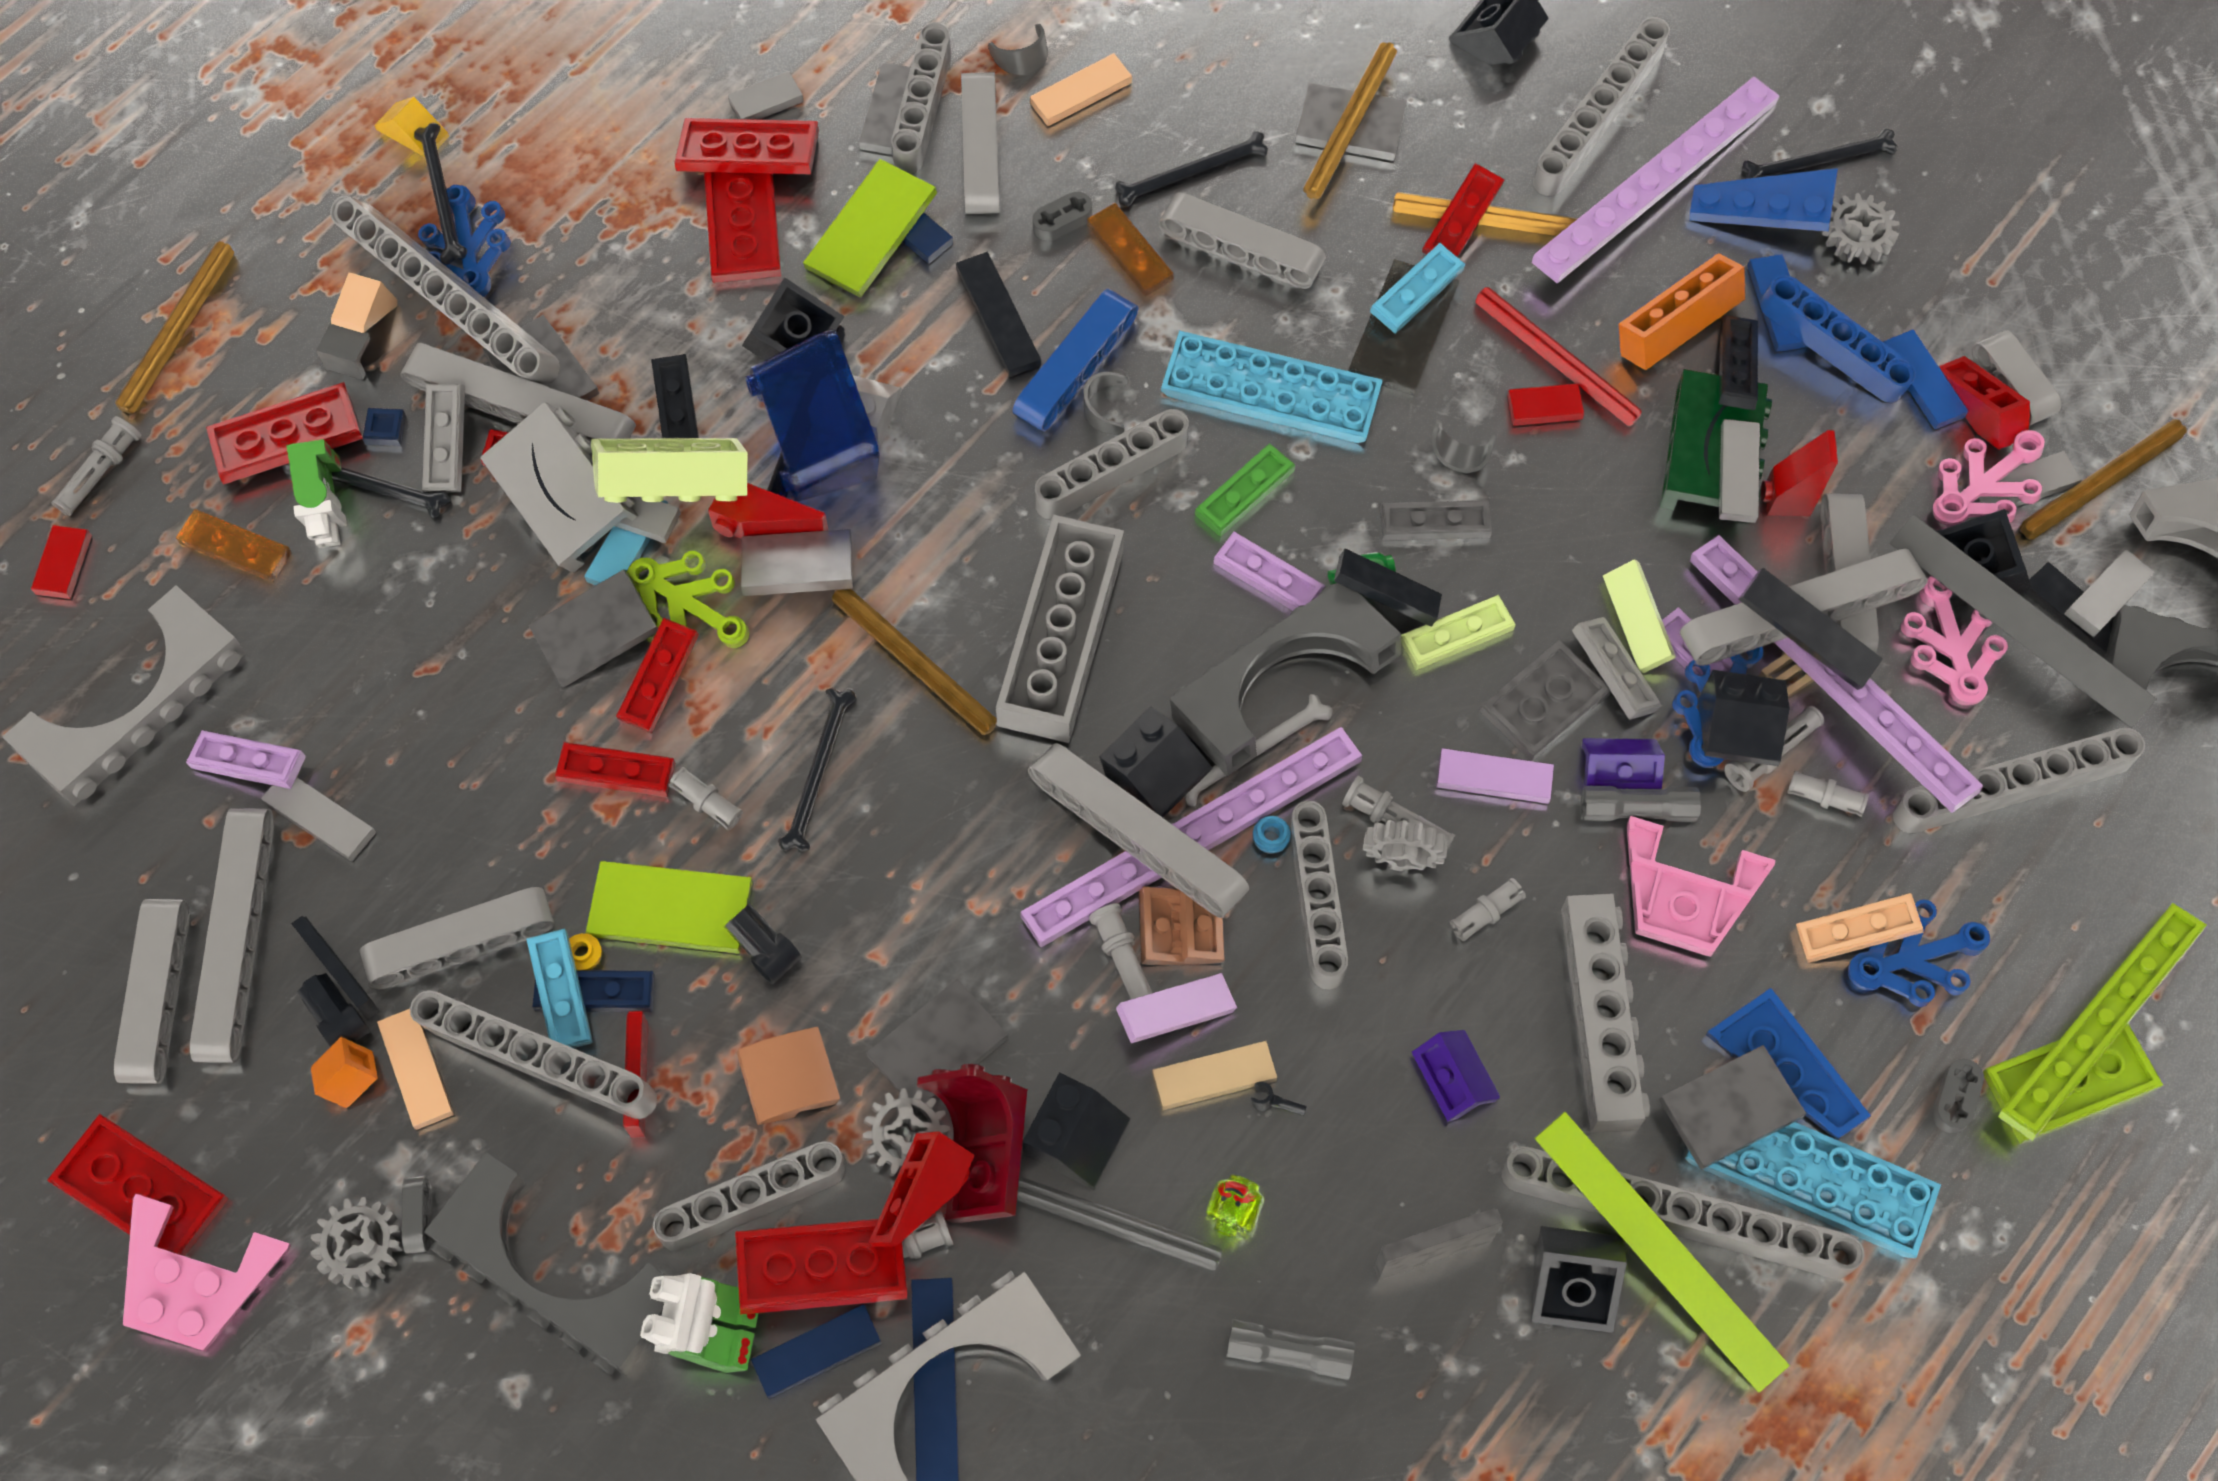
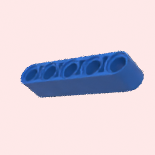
(1853, 343)
(1075, 360)

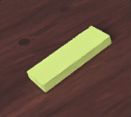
(1639, 616)
(1457, 632)

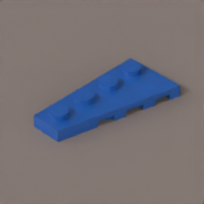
(1802, 1064)

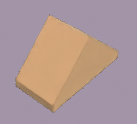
(362, 303)

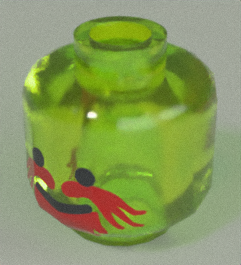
(1235, 1206)

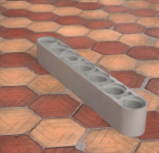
(1600, 106)
(508, 394)
(1834, 594)
(2033, 772)
(1139, 830)
(232, 936)
(544, 1065)

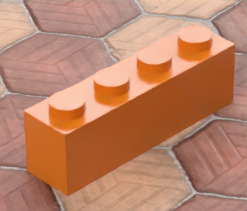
(1682, 311)

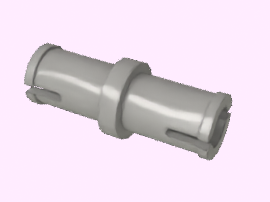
(1828, 793)
(705, 798)
(1487, 909)

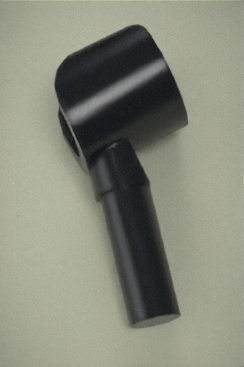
(1275, 1101)

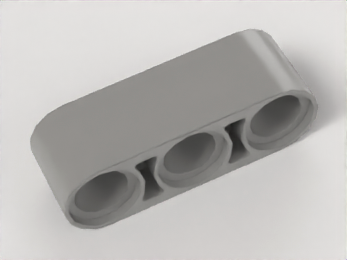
(2010, 363)

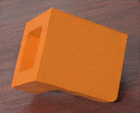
(343, 1072)

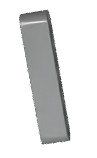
(921, 97)
(980, 143)
(1242, 240)
(1119, 450)
(1845, 545)
(1318, 911)
(456, 938)
(152, 991)
(729, 1193)

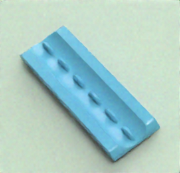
(1271, 387)
(1835, 1186)

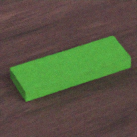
(1245, 490)

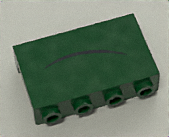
(1695, 439)

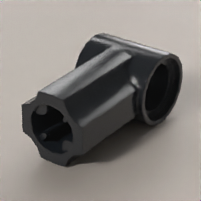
(769, 951)
(331, 1010)

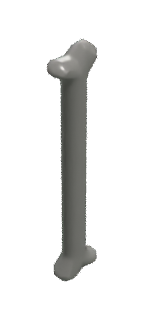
(1314, 711)

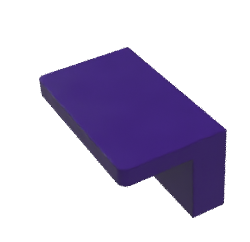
(1623, 763)
(1455, 1073)

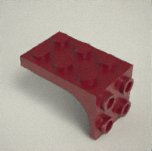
(990, 1124)

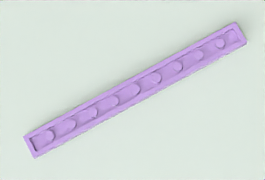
(1654, 180)
(1868, 706)
(1207, 826)

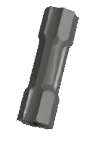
(1610, 803)
(1321, 1355)

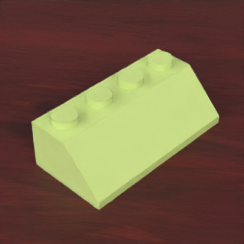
(669, 468)

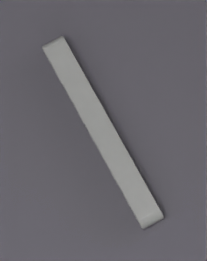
(445, 290)
(1700, 1226)

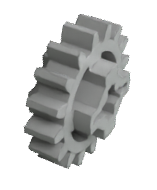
(1860, 228)
(1405, 845)
(904, 1114)
(350, 1257)

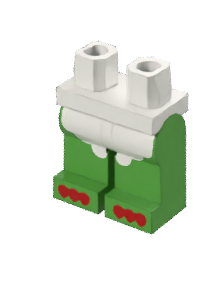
(313, 489)
(700, 1322)

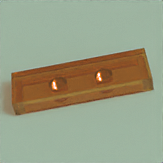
(1130, 249)
(233, 545)

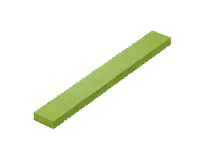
(2101, 1022)
(1662, 1252)

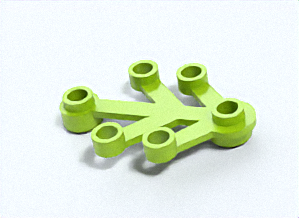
(682, 596)

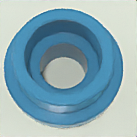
(1271, 824)

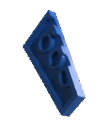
(1775, 201)

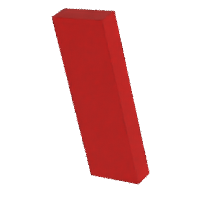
(1465, 210)
(657, 675)
(615, 769)
(636, 1063)

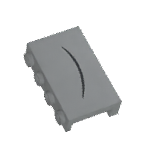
(551, 483)

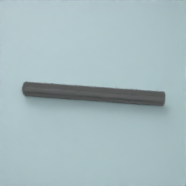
(1119, 1224)

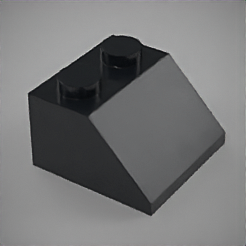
(1500, 29)
(788, 320)
(1993, 546)
(1744, 717)
(1154, 762)
(1075, 1131)
(1577, 1279)

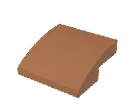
(1177, 929)
(787, 1075)

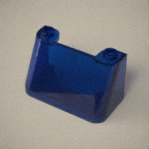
(816, 417)

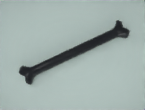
(1881, 142)
(1253, 145)
(453, 249)
(431, 501)
(796, 835)

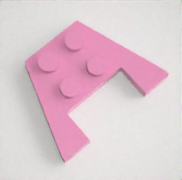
(1684, 905)
(185, 1296)

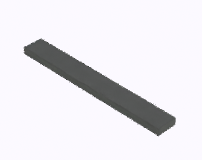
(2024, 622)

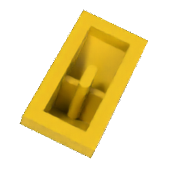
(404, 119)

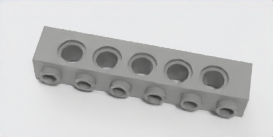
(1605, 1108)

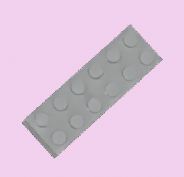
(1060, 629)

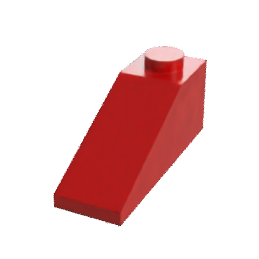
(1993, 407)
(1801, 478)
(764, 514)
(926, 1181)

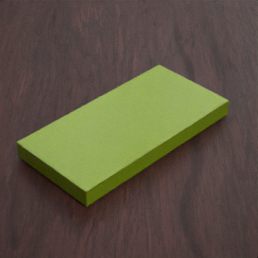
(870, 228)
(667, 906)
(2116, 1078)

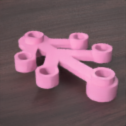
(1987, 483)
(1953, 646)

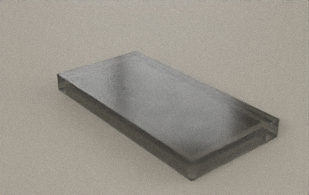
(1402, 356)

